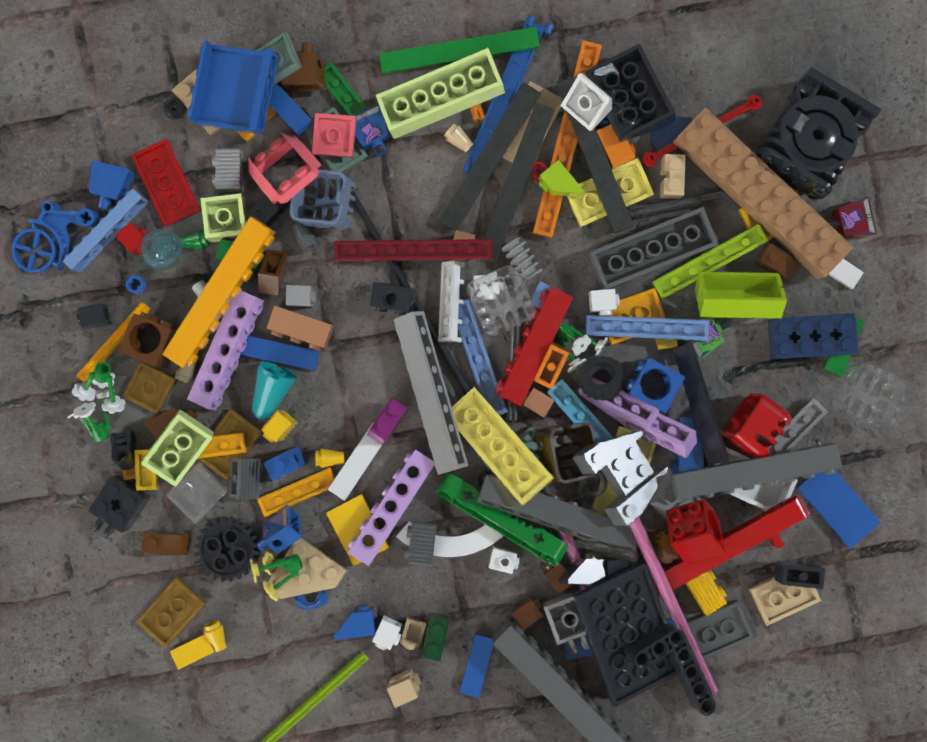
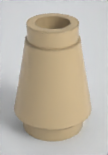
(458, 138)

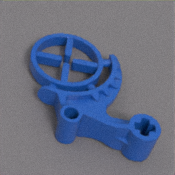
(57, 222)

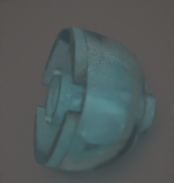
(161, 250)

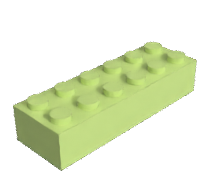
(440, 93)

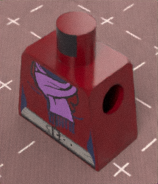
(854, 219)

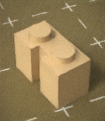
(674, 170)
(404, 687)

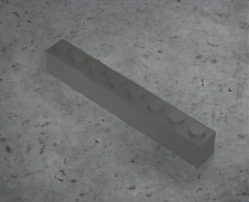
(756, 471)
(556, 514)

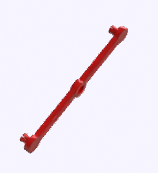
(753, 103)

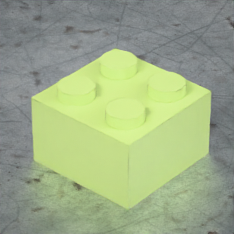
(223, 216)

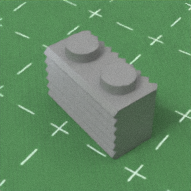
(228, 170)

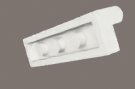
(450, 301)

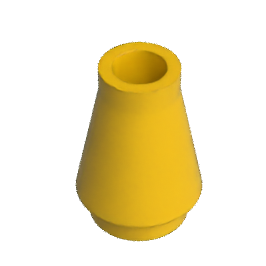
(328, 457)
(215, 634)

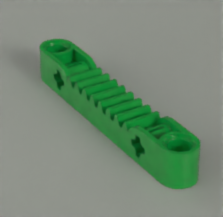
(548, 547)

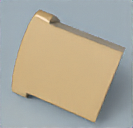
(413, 634)

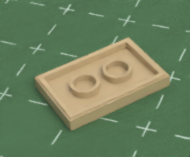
(779, 601)

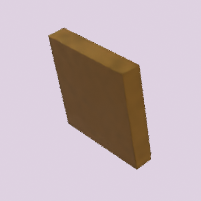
(149, 387)

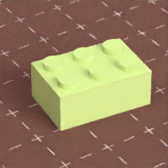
(177, 448)

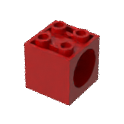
(695, 531)

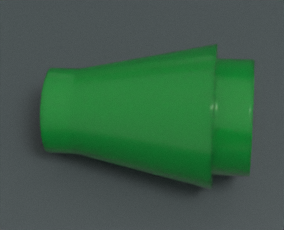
(195, 240)

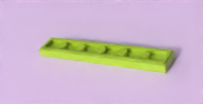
(710, 261)

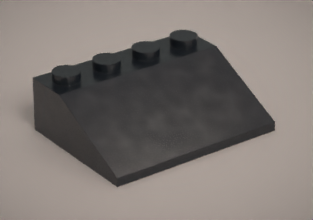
(636, 94)

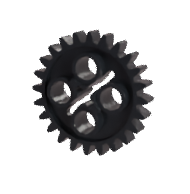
(209, 555)

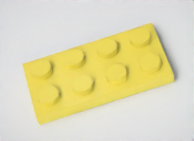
(631, 183)

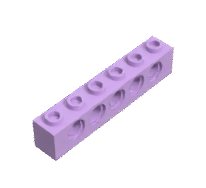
(216, 354)
(367, 553)

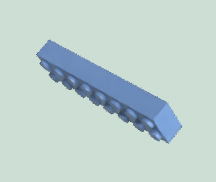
(105, 231)

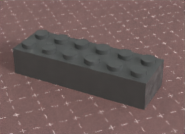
(652, 249)

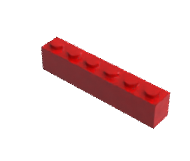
(534, 346)

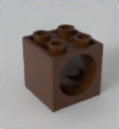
(132, 339)

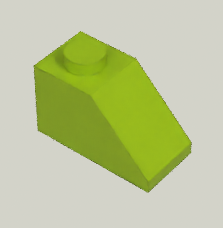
(559, 182)

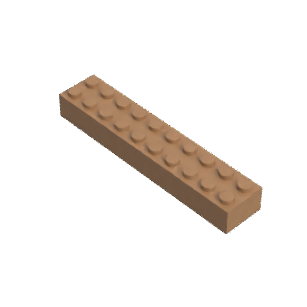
(763, 194)

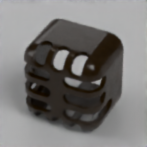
(549, 453)

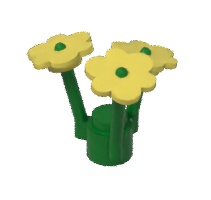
(291, 564)

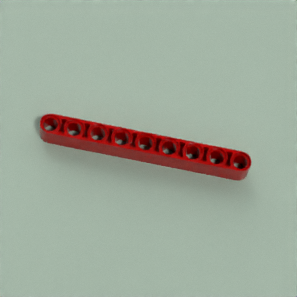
(739, 540)

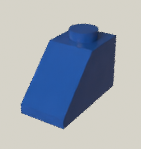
(358, 624)

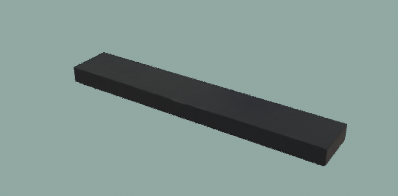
(700, 404)

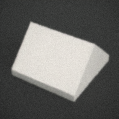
(587, 102)

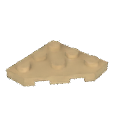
(317, 574)

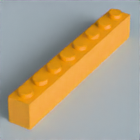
(219, 292)

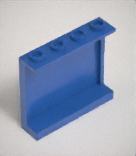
(233, 88)

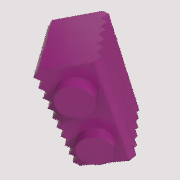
(387, 421)

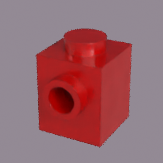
(132, 237)

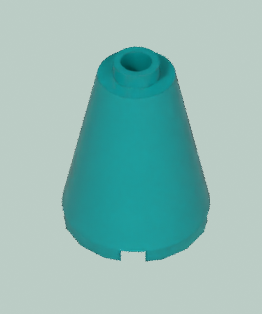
(270, 388)

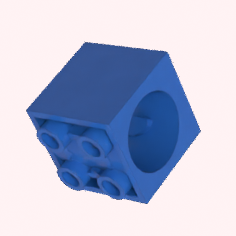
(670, 378)

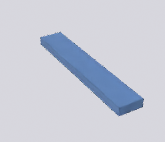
(647, 327)
(478, 357)

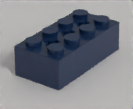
(821, 326)

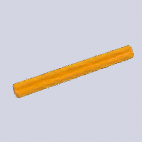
(110, 345)

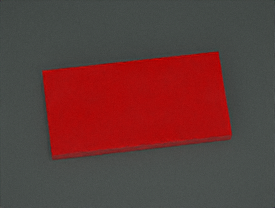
(166, 183)

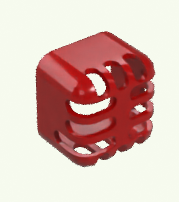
(756, 416)

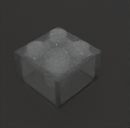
(197, 492)

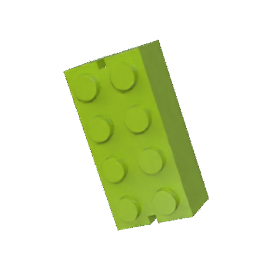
(740, 295)

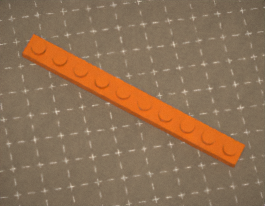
(564, 147)

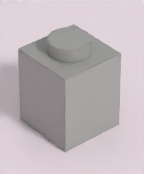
(300, 296)

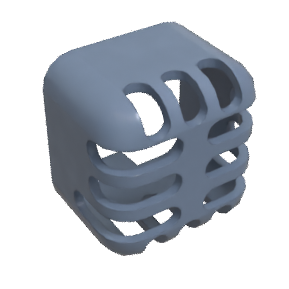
(339, 204)

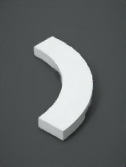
(458, 545)

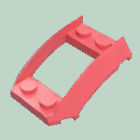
(302, 176)

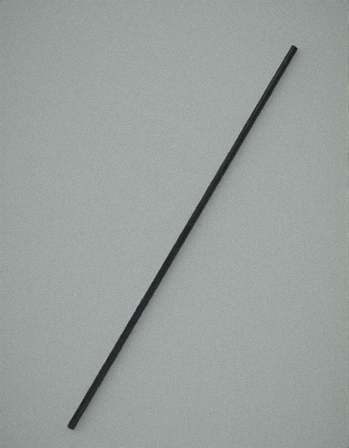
(417, 306)

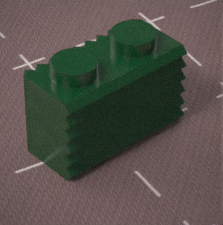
(435, 636)

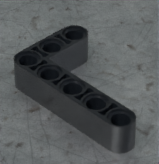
(700, 696)

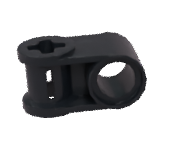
(121, 446)

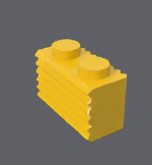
(278, 426)
(706, 593)

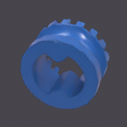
(131, 280)

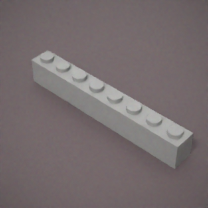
(430, 392)

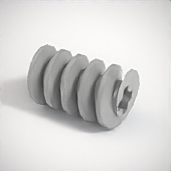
(521, 259)

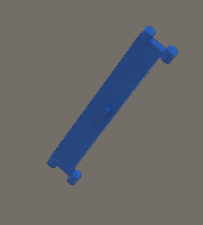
(511, 82)

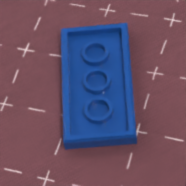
(839, 507)

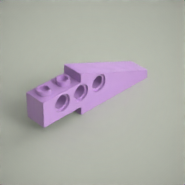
(641, 416)

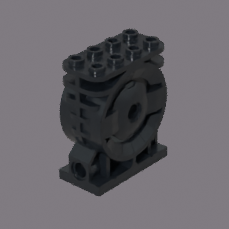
(834, 116)

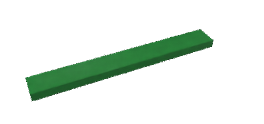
(452, 51)

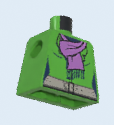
(715, 338)

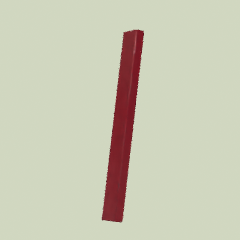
(414, 250)

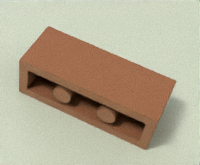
(300, 328)

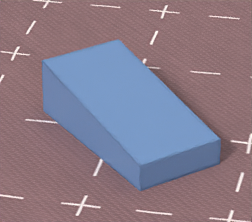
(535, 298)

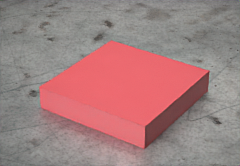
(334, 135)

